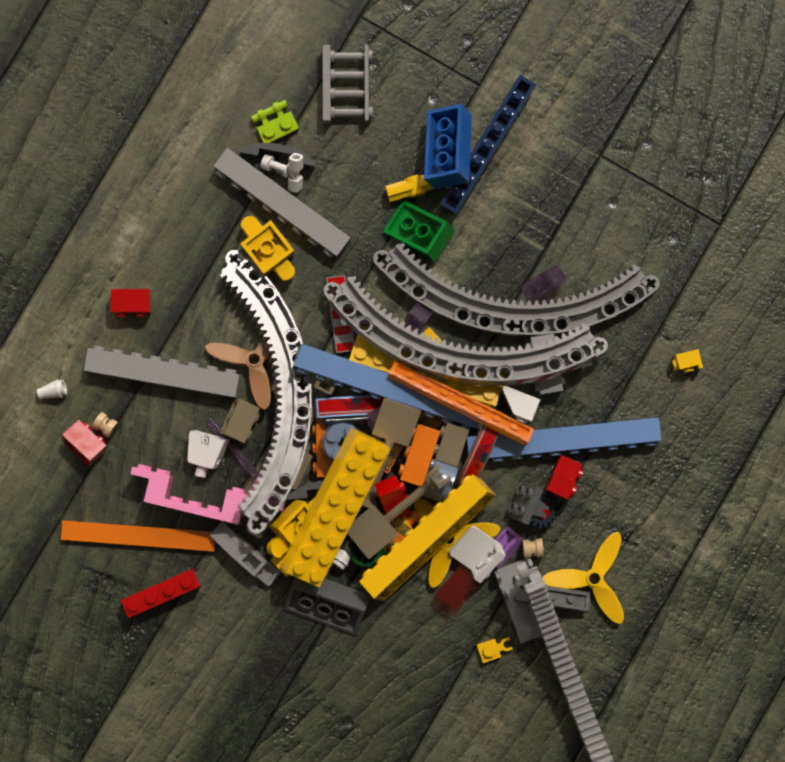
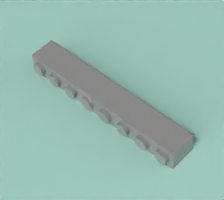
(282, 203)
(161, 372)

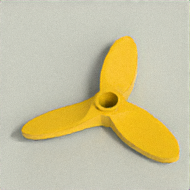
(442, 559)
(602, 592)

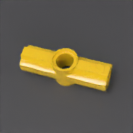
(410, 187)

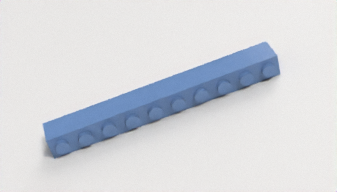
(373, 381)
(576, 438)

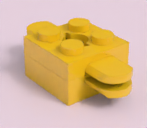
(268, 248)
(285, 527)

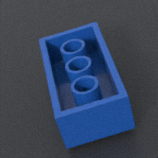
(448, 146)

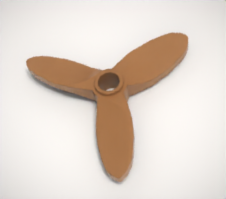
(258, 377)

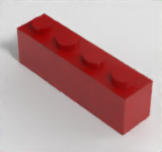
(161, 593)

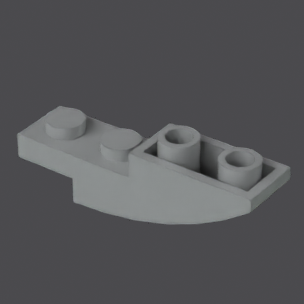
(244, 553)

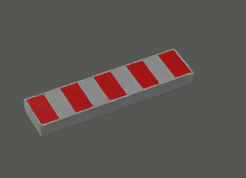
(342, 332)

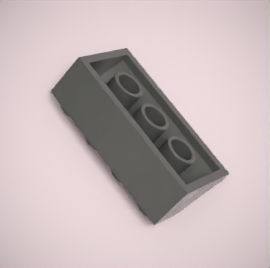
(328, 604)

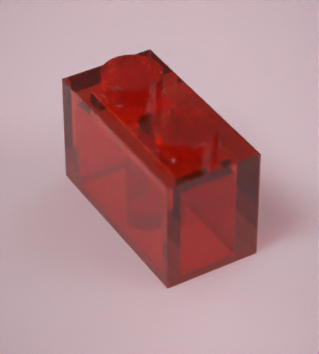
(457, 587)

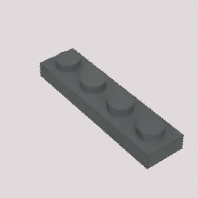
(560, 597)

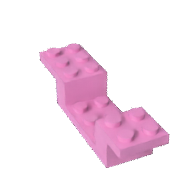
(160, 487)

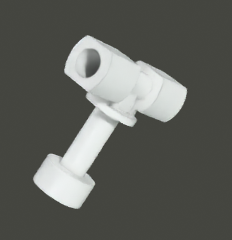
(291, 170)

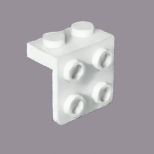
(478, 553)

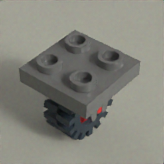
(533, 506)

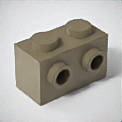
(240, 420)
(451, 444)

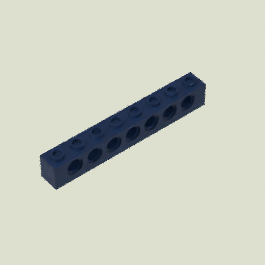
(489, 143)

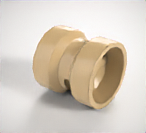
(104, 425)
(533, 548)

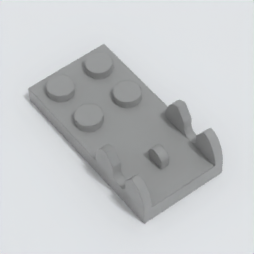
(520, 612)

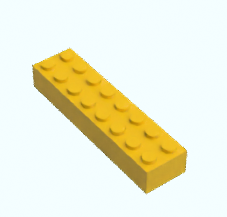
(335, 507)
(427, 537)

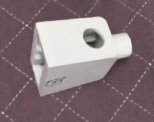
(205, 451)

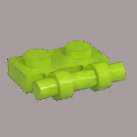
(277, 128)

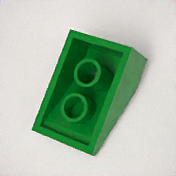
(419, 231)

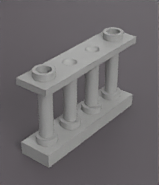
(330, 93)

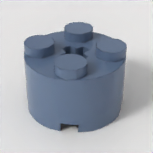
(331, 437)
(439, 494)

